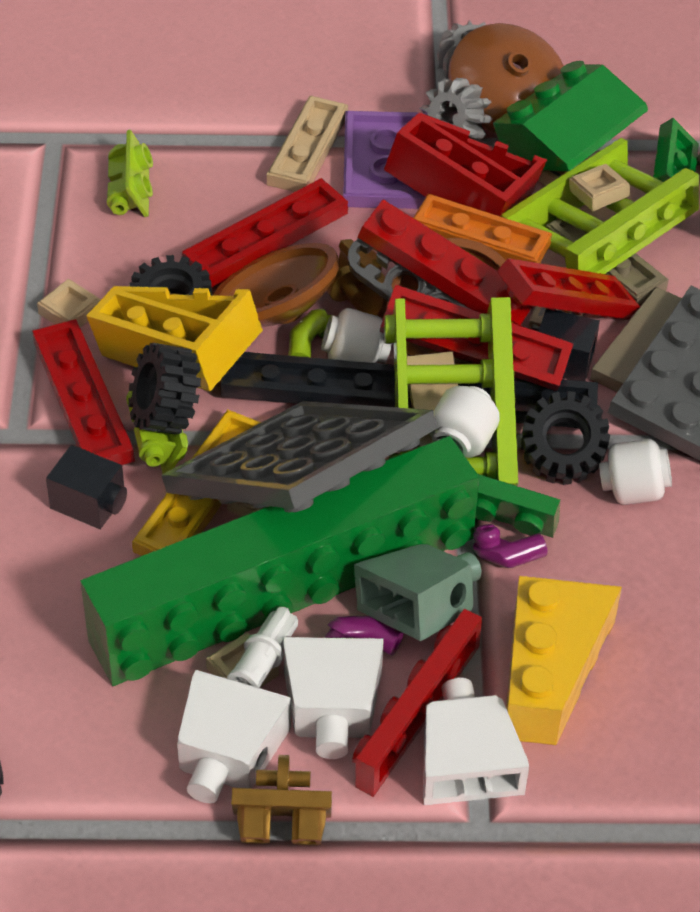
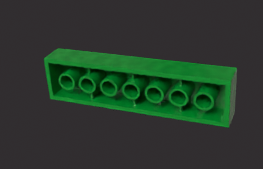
(243, 570)

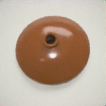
(488, 59)
(285, 281)

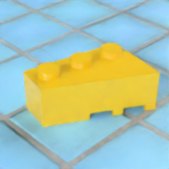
(208, 324)
(553, 650)

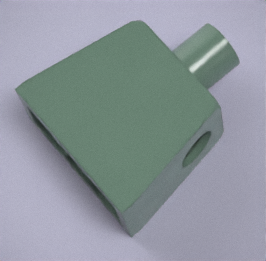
(416, 588)

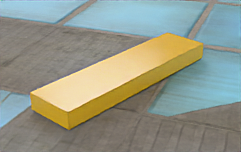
(176, 514)

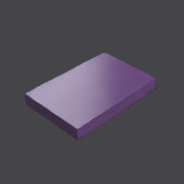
(366, 151)

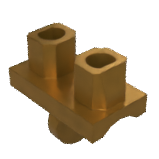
(349, 288)
(306, 807)

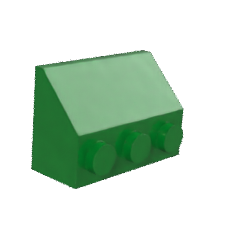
(569, 116)

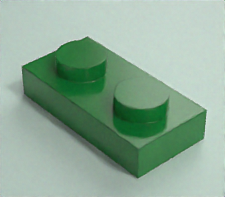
(674, 151)
(517, 506)

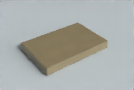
(634, 340)

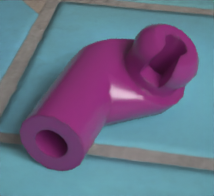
(505, 553)
(365, 628)

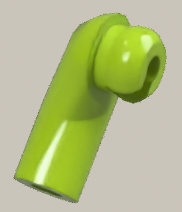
(305, 331)

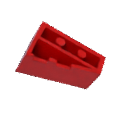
(447, 164)

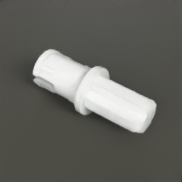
(265, 648)

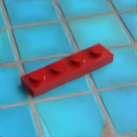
(268, 230)
(436, 260)
(566, 289)
(536, 355)
(82, 392)
(405, 716)

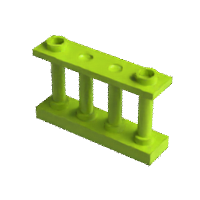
(625, 232)
(492, 373)

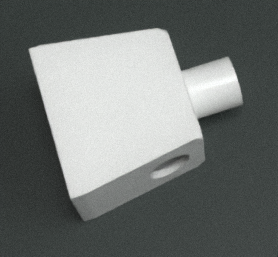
(332, 689)
(229, 733)
(470, 748)

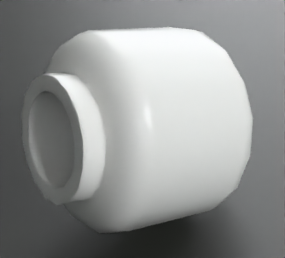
(355, 337)
(467, 417)
(636, 472)

